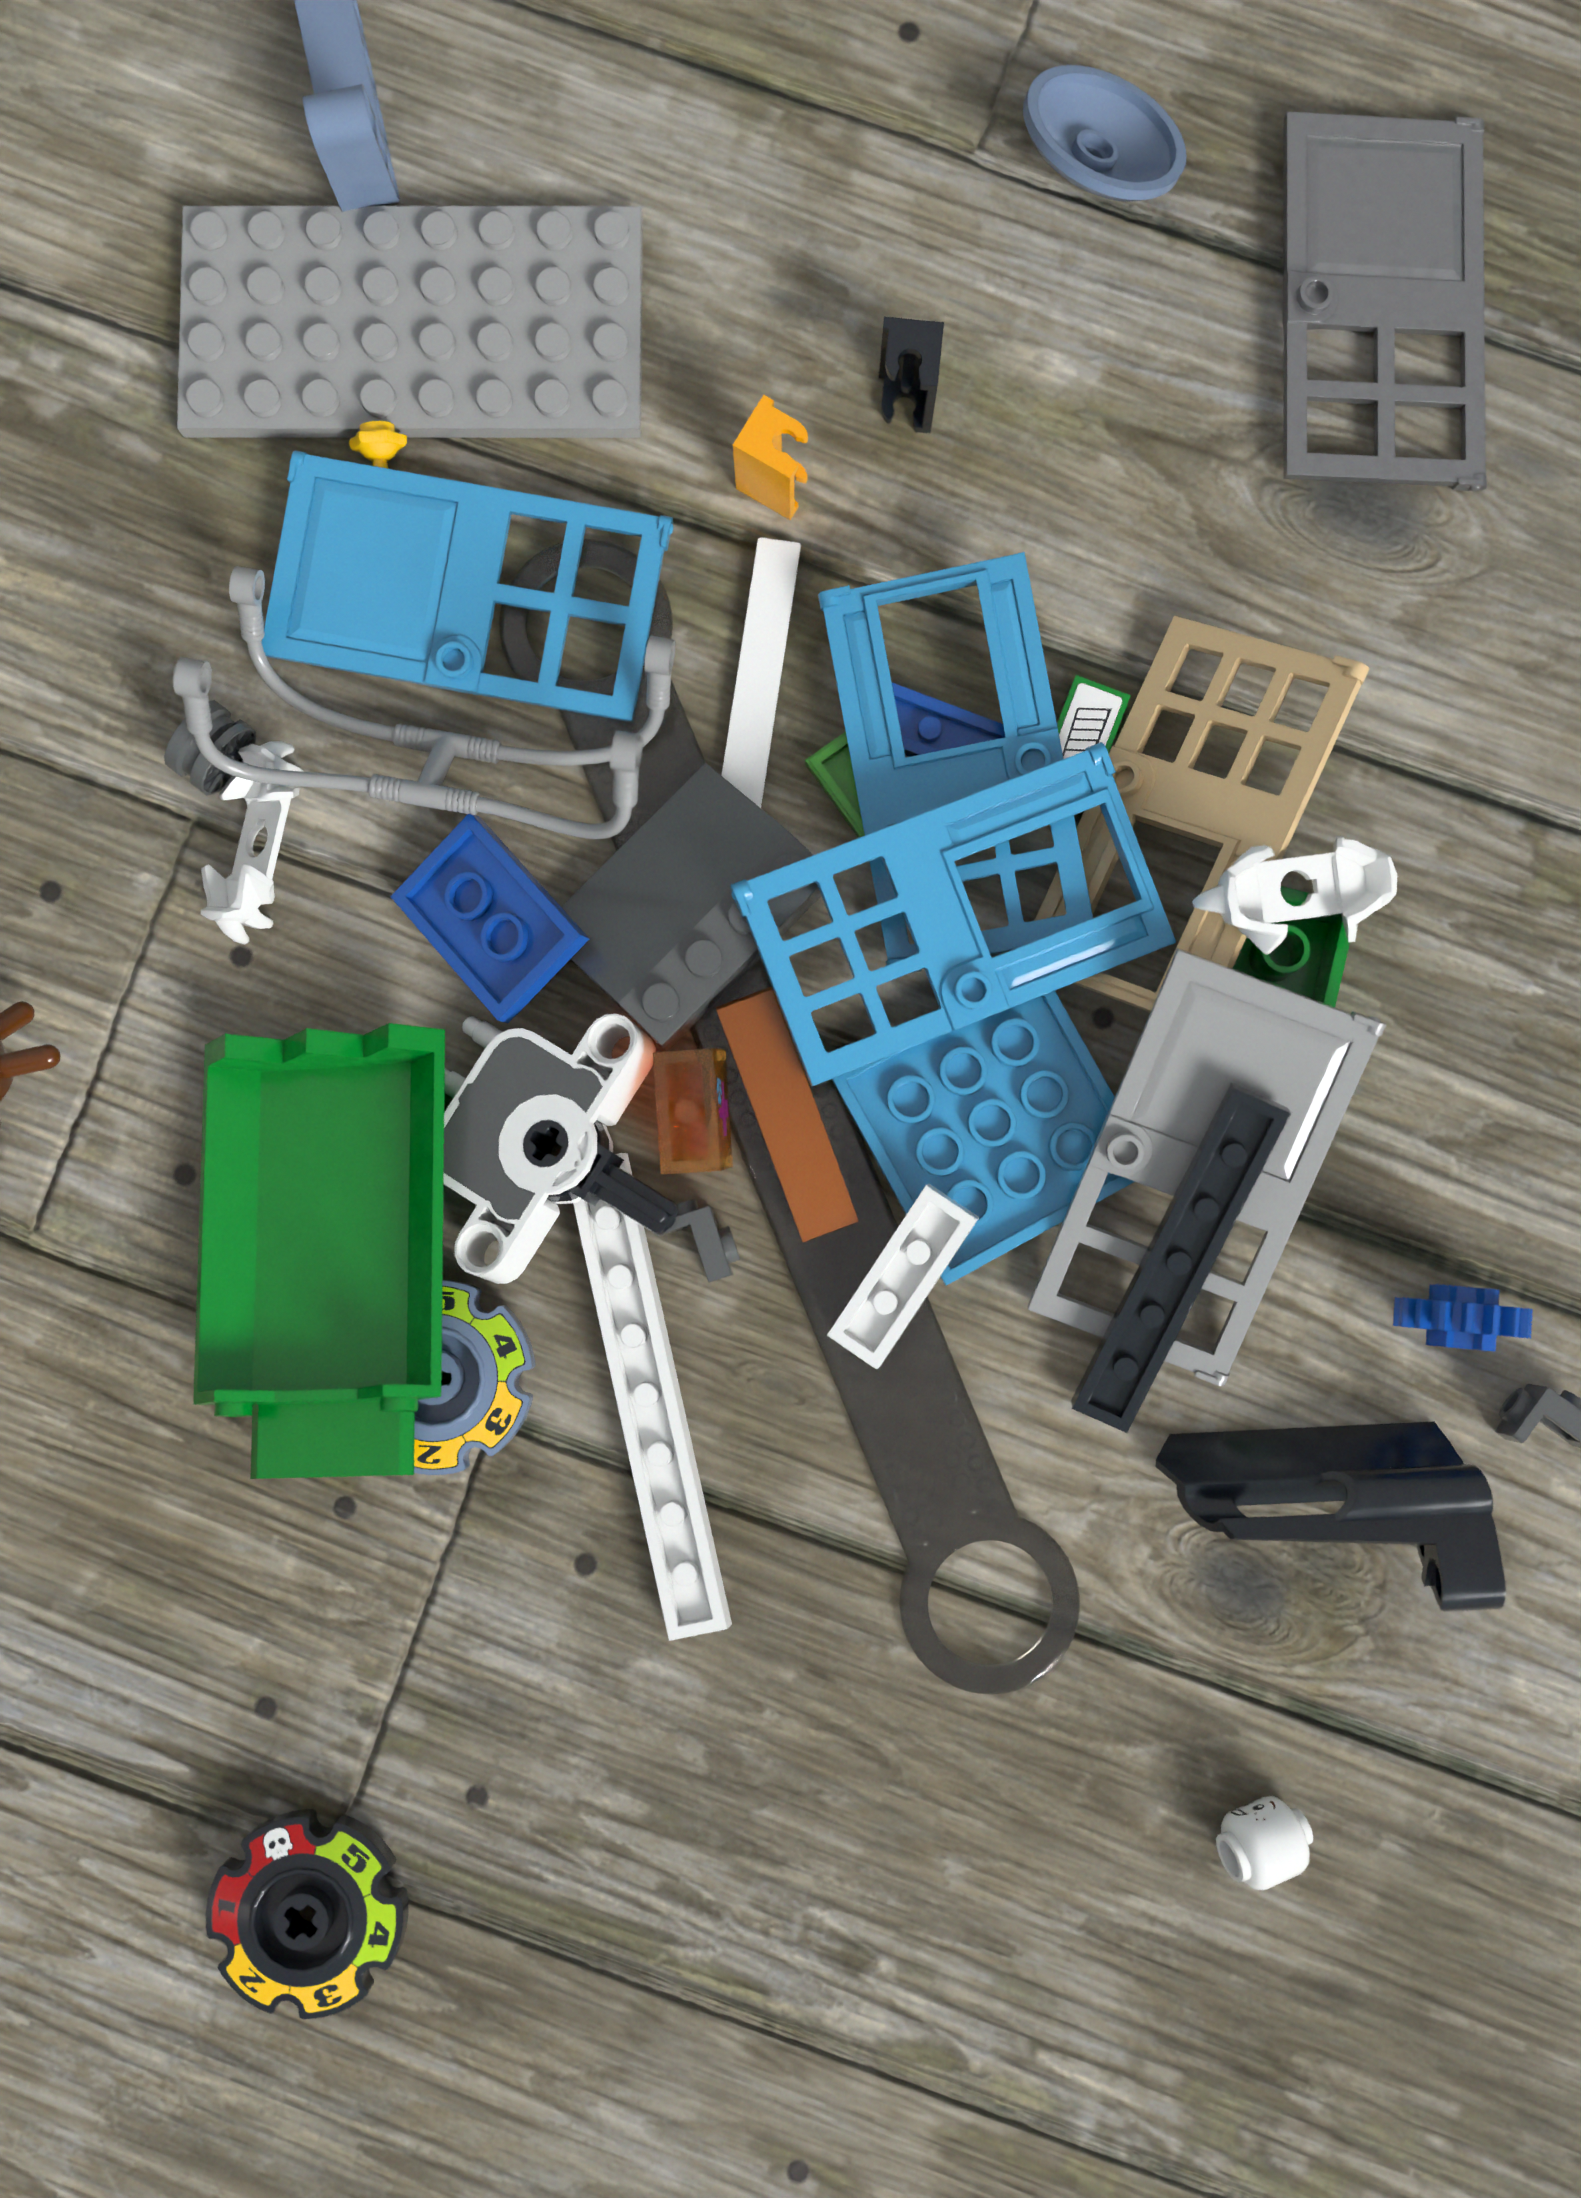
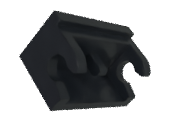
(910, 367)

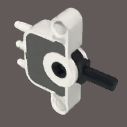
(512, 1114)

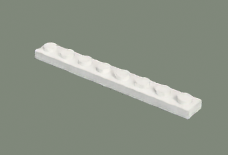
(653, 1420)

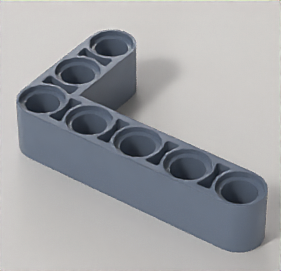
(345, 105)

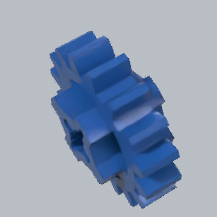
(1462, 1317)

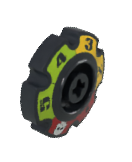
(318, 1961)

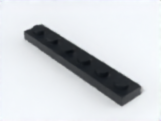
(1180, 1256)

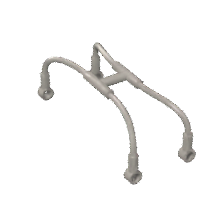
(247, 588)

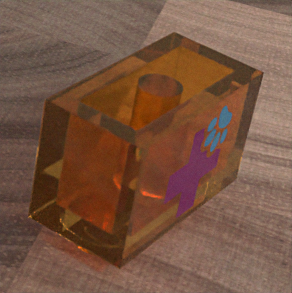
(692, 1111)

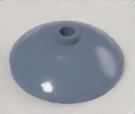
(1103, 133)

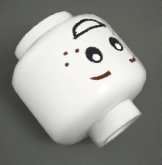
(1264, 1843)

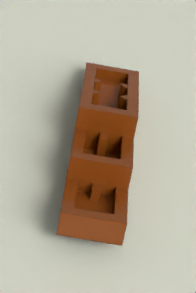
(787, 1114)

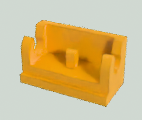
(760, 464)

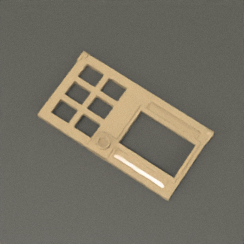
(1205, 805)

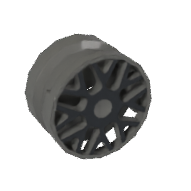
(186, 759)

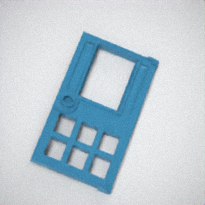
(901, 787)
(941, 919)

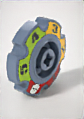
(484, 1399)

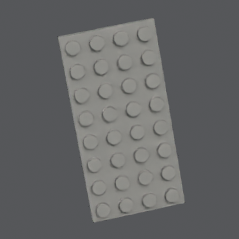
(411, 321)

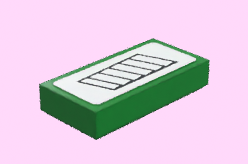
(1090, 716)

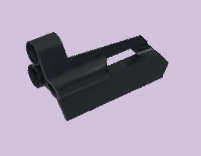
(1396, 1486)

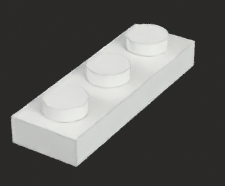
(903, 1276)

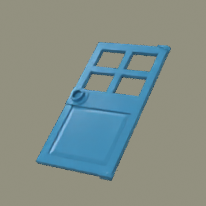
(406, 573)

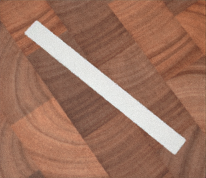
(760, 666)

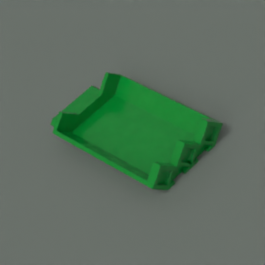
(322, 1245)

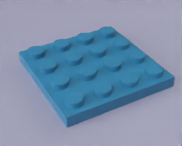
(989, 1119)

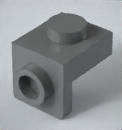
(714, 1245)
(1540, 1404)

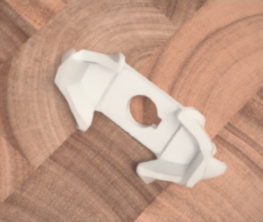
(1347, 882)
(236, 898)

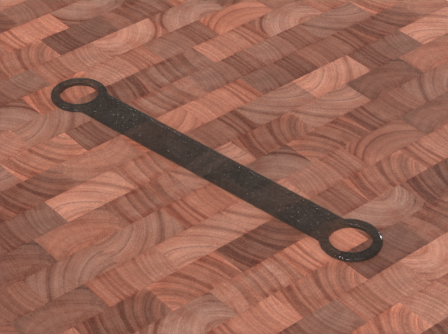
(915, 1407)

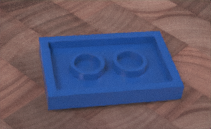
(489, 918)

